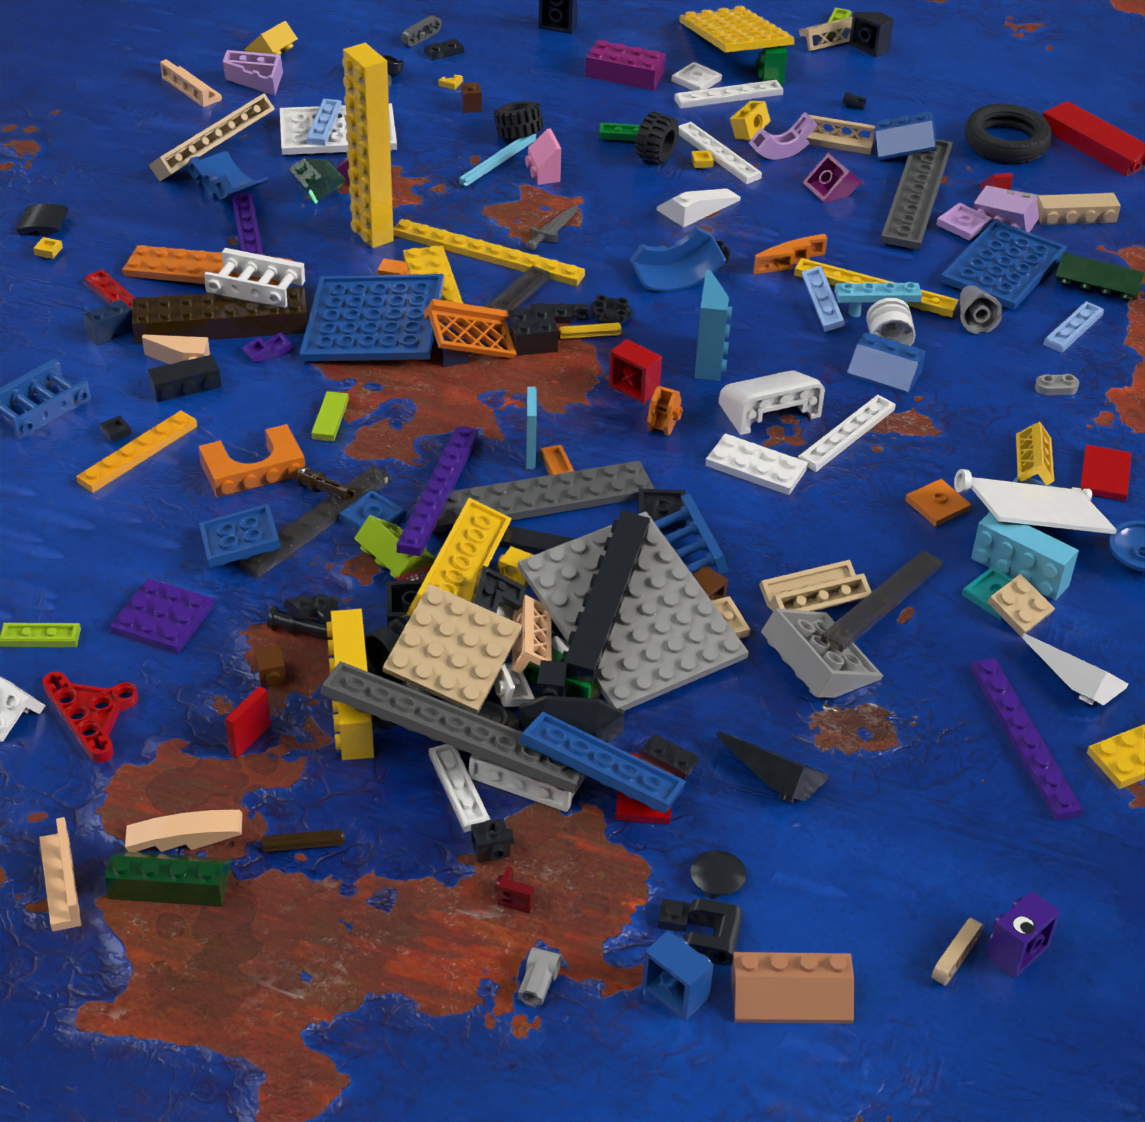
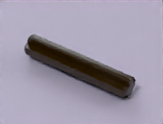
(302, 840)

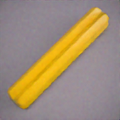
(593, 330)

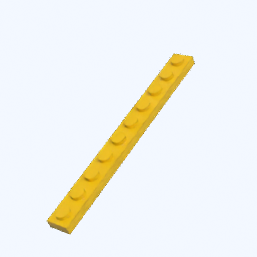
(487, 251)

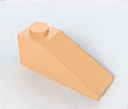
(175, 348)

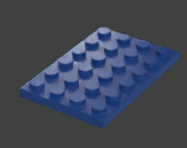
(1004, 263)

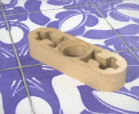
(957, 951)

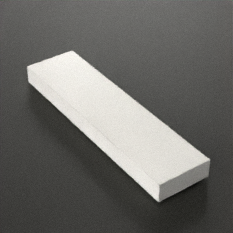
(458, 786)

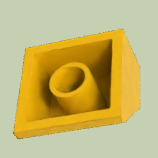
(273, 40)

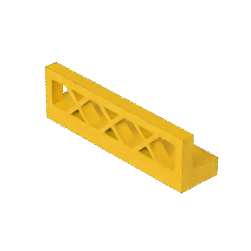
(1038, 454)

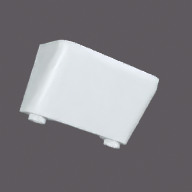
(749, 399)

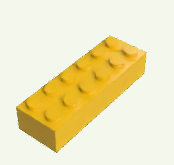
(349, 647)

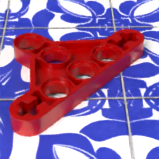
(84, 702)

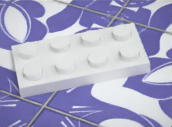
(756, 464)

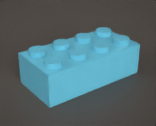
(1025, 551)

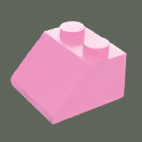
(545, 159)

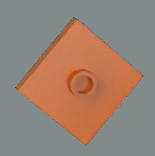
(938, 502)

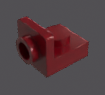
(514, 894)

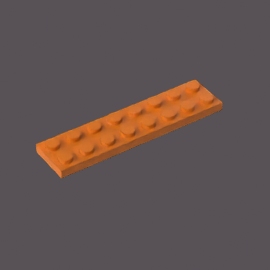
(177, 265)

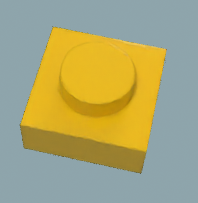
(702, 159)
(47, 248)

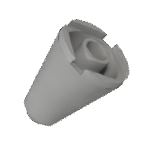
(979, 310)

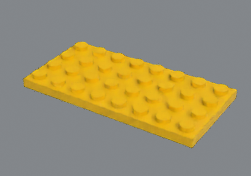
(736, 29)

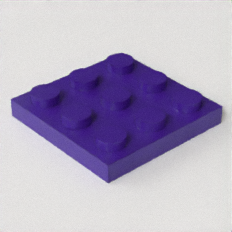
(162, 615)

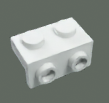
(512, 687)

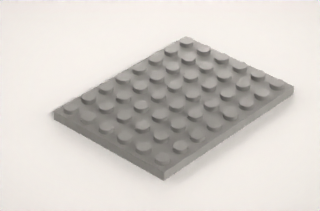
(665, 626)

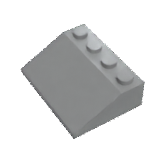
(821, 667)

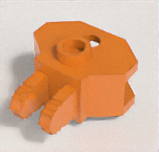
(664, 410)

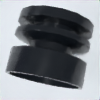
(382, 641)

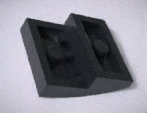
(42, 218)

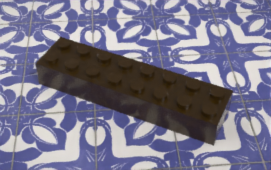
(217, 316)

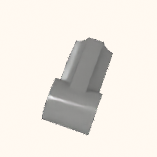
(540, 970)

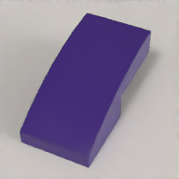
(271, 348)

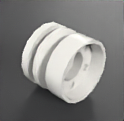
(891, 320)

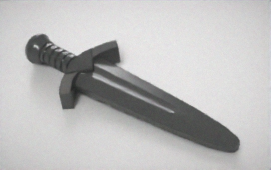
(548, 232)

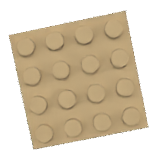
(452, 648)

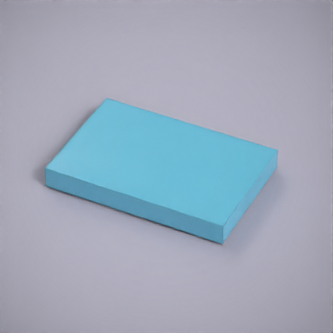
(531, 427)

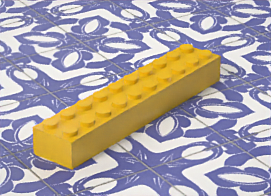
(368, 144)

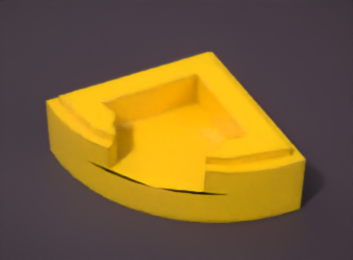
(450, 83)

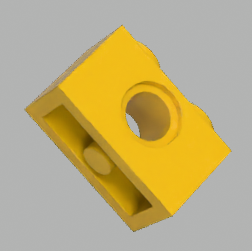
(750, 120)

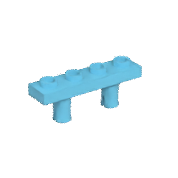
(872, 292)

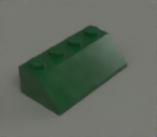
(1100, 276)
(167, 878)

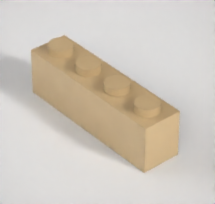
(1078, 208)

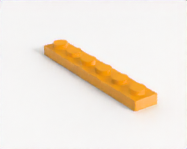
(136, 451)

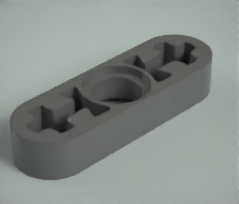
(412, 36)

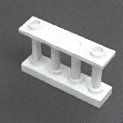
(259, 266)

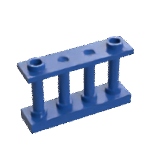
(37, 383)
(696, 527)

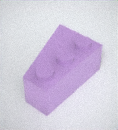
(254, 70)
(1008, 208)

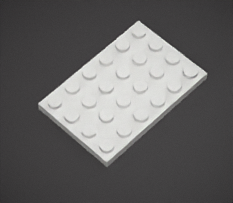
(296, 125)

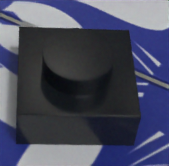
(115, 429)
(673, 915)

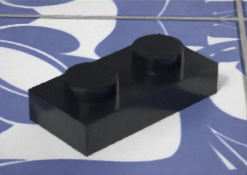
(444, 49)
(669, 756)

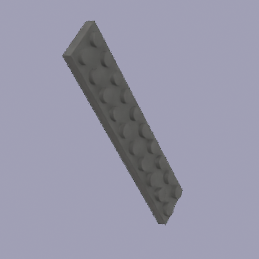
(916, 197)
(551, 493)
(444, 723)

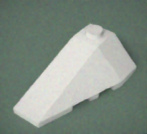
(696, 205)
(1079, 675)

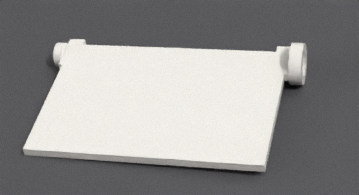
(1036, 503)

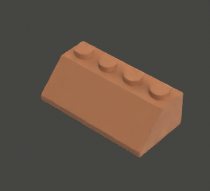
(792, 987)

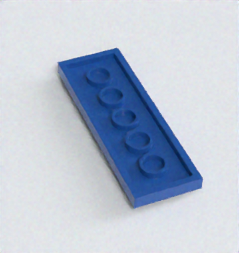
(603, 762)

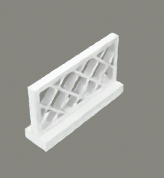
(520, 784)

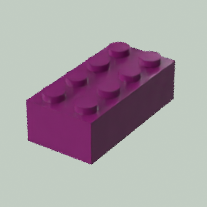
(625, 64)

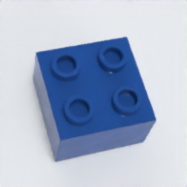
(677, 974)

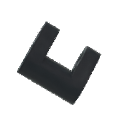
(727, 923)

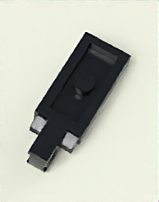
(566, 312)

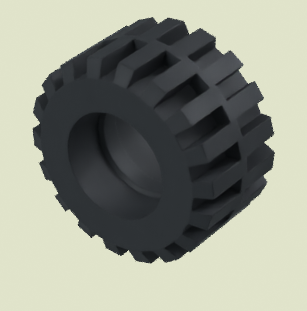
(518, 119)
(656, 137)

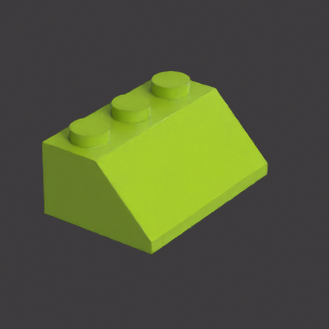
(381, 539)

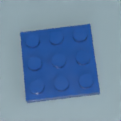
(239, 535)

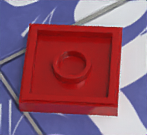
(247, 722)

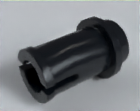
(854, 100)

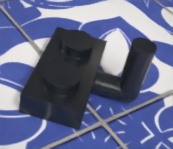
(312, 606)

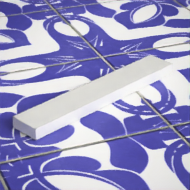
(728, 94)
(720, 153)
(847, 432)

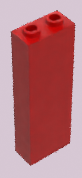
(1096, 138)

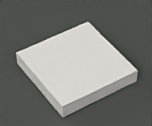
(696, 77)

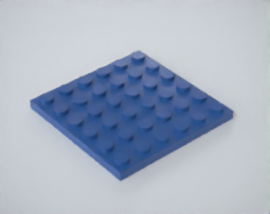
(371, 318)

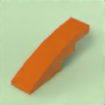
(789, 253)

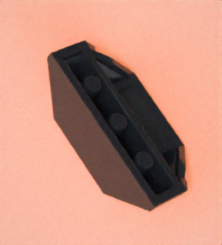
(586, 714)

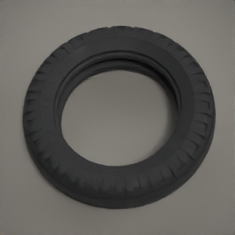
(1006, 150)

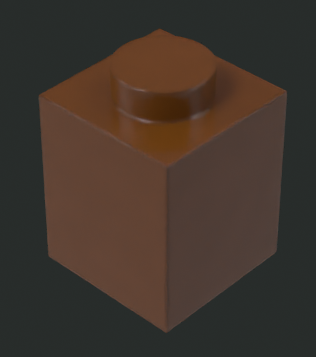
(471, 97)
(270, 666)

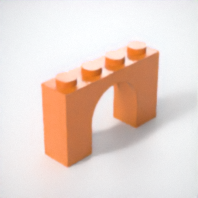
(231, 476)

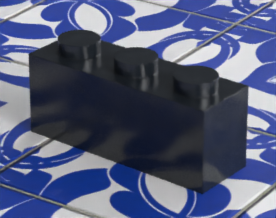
(184, 378)

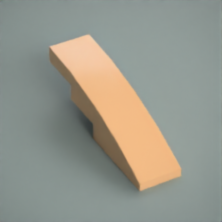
(189, 828)

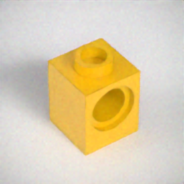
(509, 565)

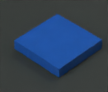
(373, 505)

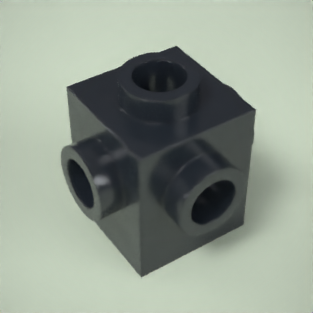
(491, 840)

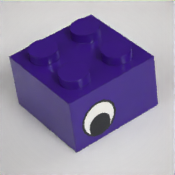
(1022, 933)

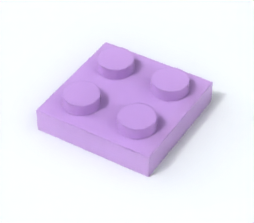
(964, 221)

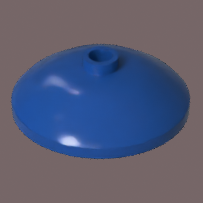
(1129, 544)

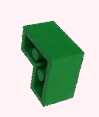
(772, 64)

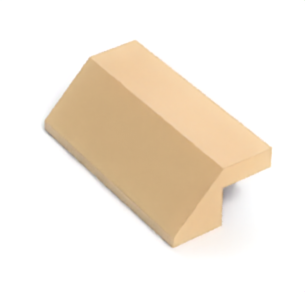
(815, 588)

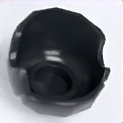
(394, 66)

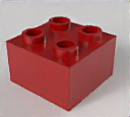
(635, 370)

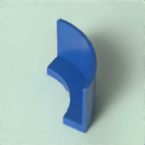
(220, 175)
(680, 264)

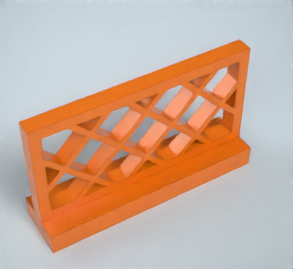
(472, 318)

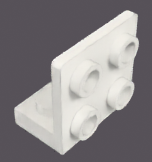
(12, 704)

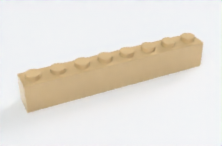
(211, 137)

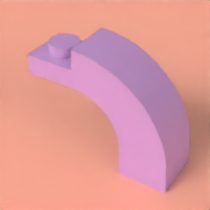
(785, 144)

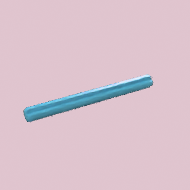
(496, 160)

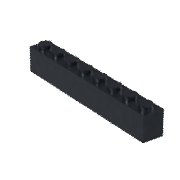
(606, 597)

